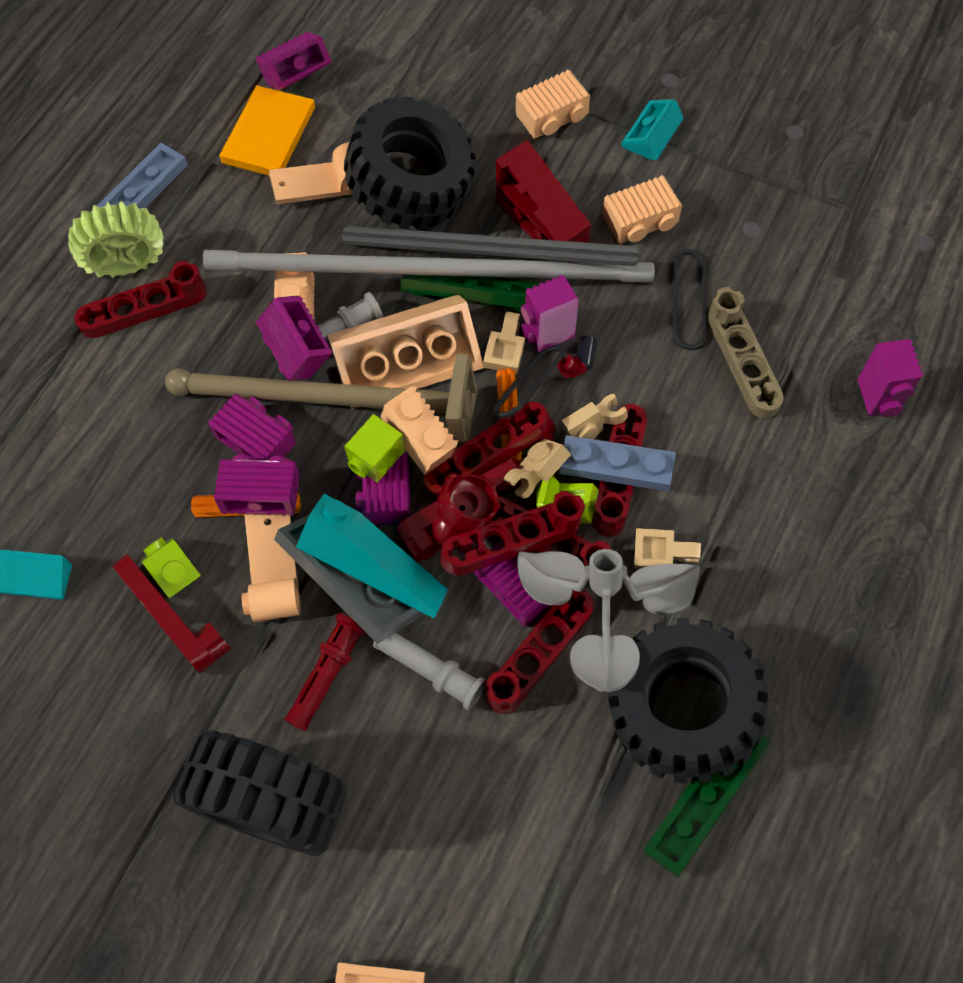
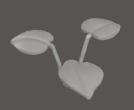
(606, 661)

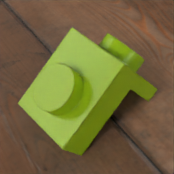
(586, 491)
(169, 566)

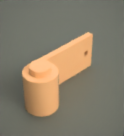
(311, 181)
(272, 571)

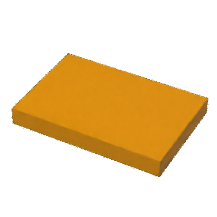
(267, 130)

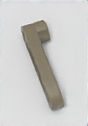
(728, 309)

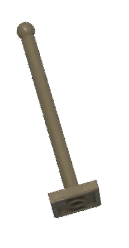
(456, 404)

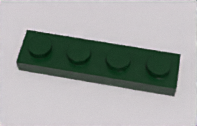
(483, 290)
(697, 814)

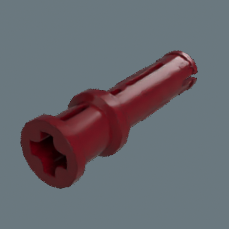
(333, 656)

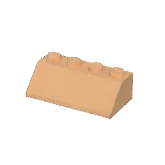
(407, 347)

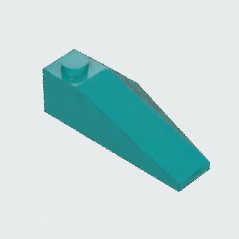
(364, 552)

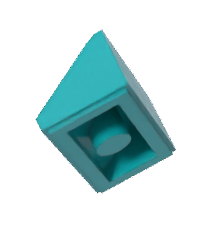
(653, 128)
(34, 574)

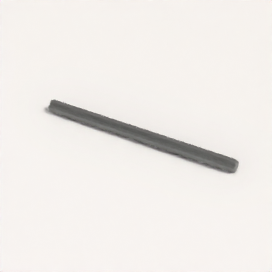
(492, 245)

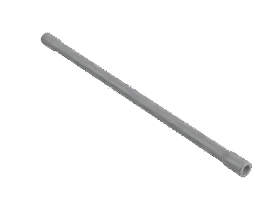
(234, 261)

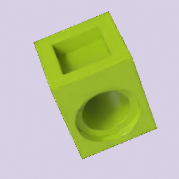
(374, 449)

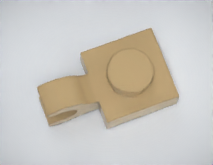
(505, 348)
(590, 419)
(540, 464)
(658, 548)

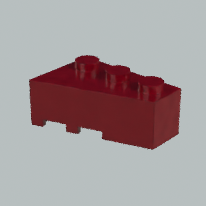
(537, 199)

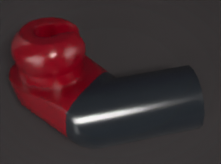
(582, 362)

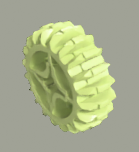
(115, 239)

